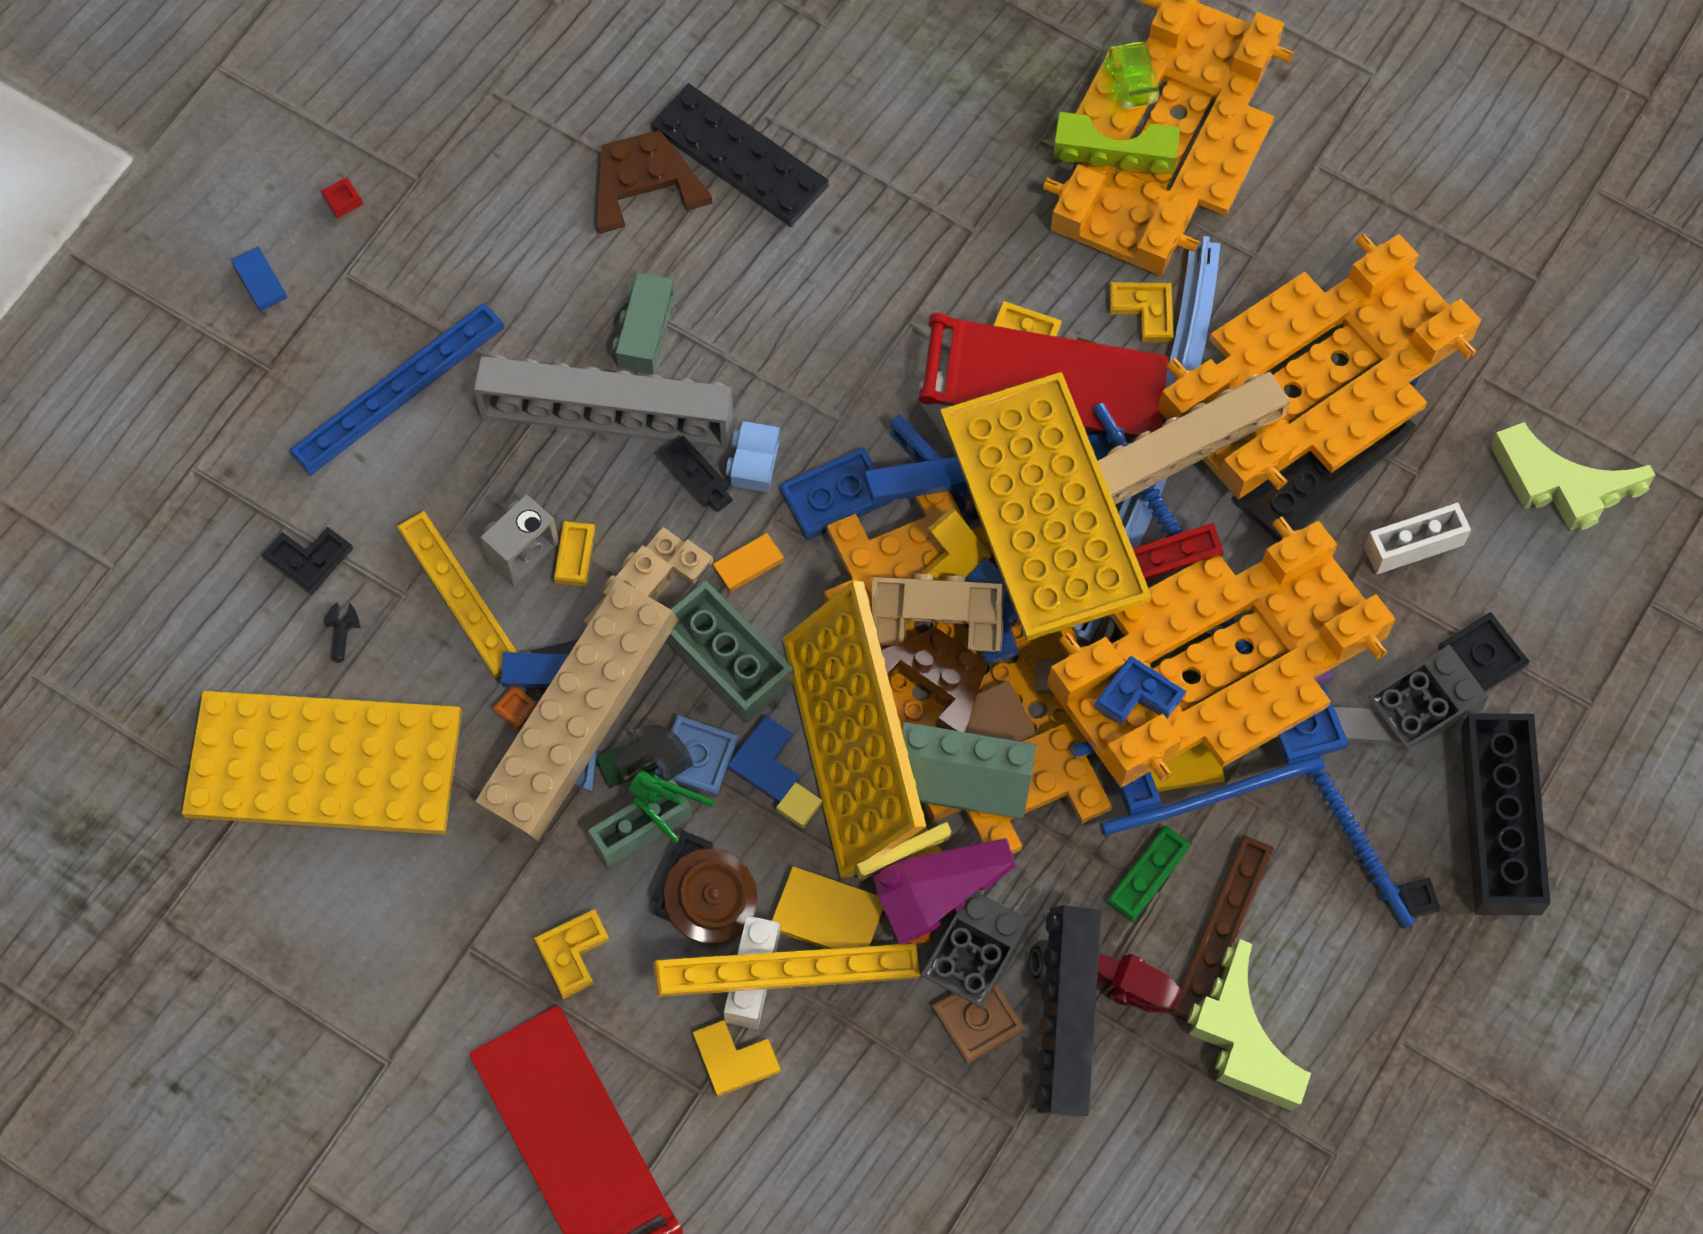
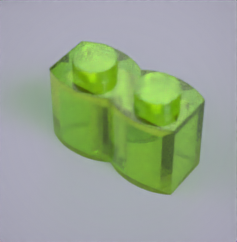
(1132, 74)

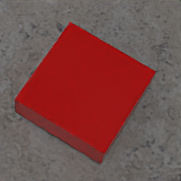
(341, 197)

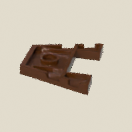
(639, 167)
(943, 669)

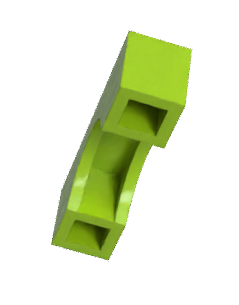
(1081, 142)

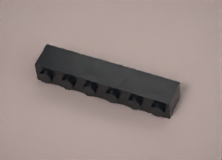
(1068, 1011)

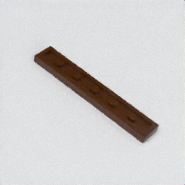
(1224, 923)

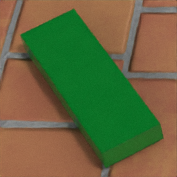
(1148, 874)

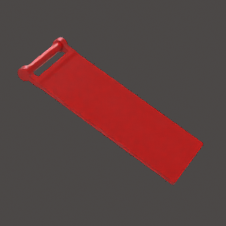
(999, 358)
(570, 1130)

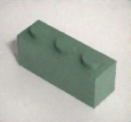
(644, 322)
(634, 829)

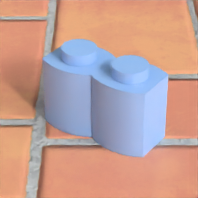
(754, 456)

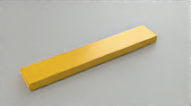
(457, 591)

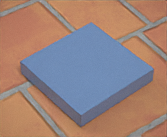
(710, 752)

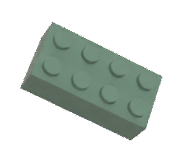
(728, 652)

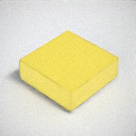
(799, 805)

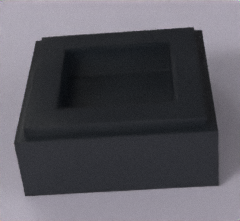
(1419, 897)

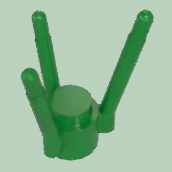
(650, 789)

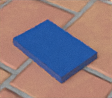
(830, 493)

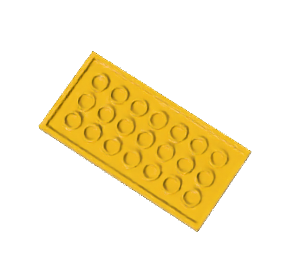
(1045, 506)
(853, 730)
(323, 762)

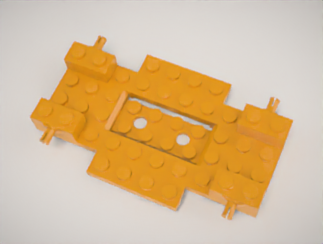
(1202, 60)
(1387, 321)
(1300, 613)

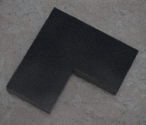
(310, 566)

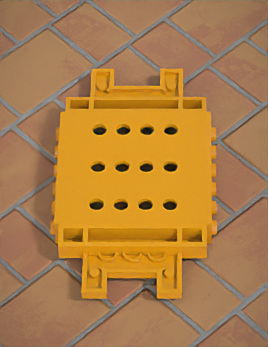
(1054, 770)

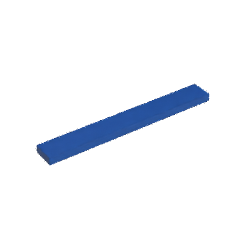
(396, 389)
(935, 476)

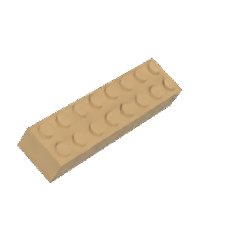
(577, 709)

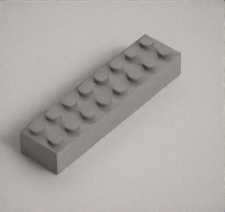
(604, 401)

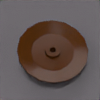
(709, 896)

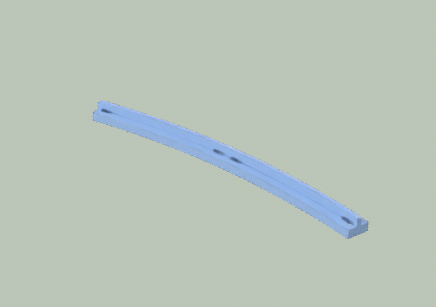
(1189, 350)

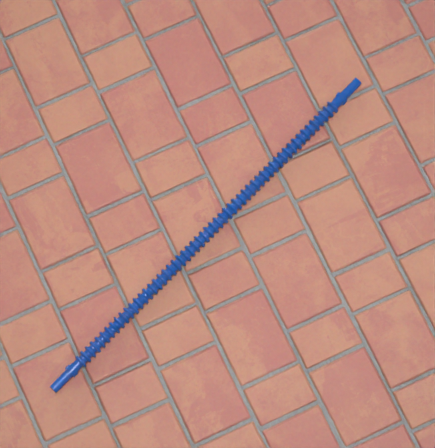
(1388, 890)

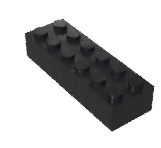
(1505, 814)

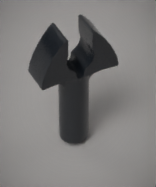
(341, 629)

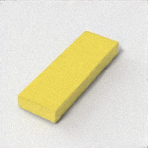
(905, 850)

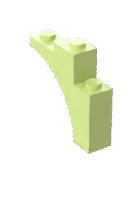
(1576, 490)
(1250, 1057)

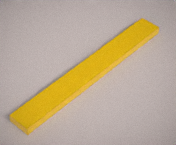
(785, 969)

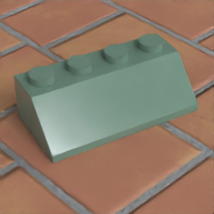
(969, 770)

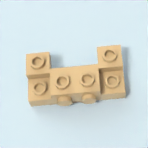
(654, 566)
(939, 602)

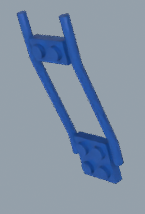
(1300, 750)

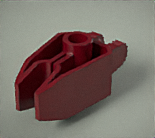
(1137, 984)

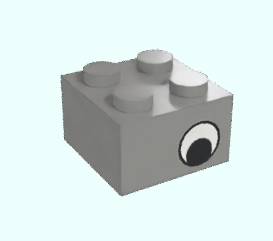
(519, 539)

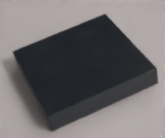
(1487, 651)

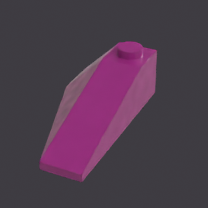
(931, 885)

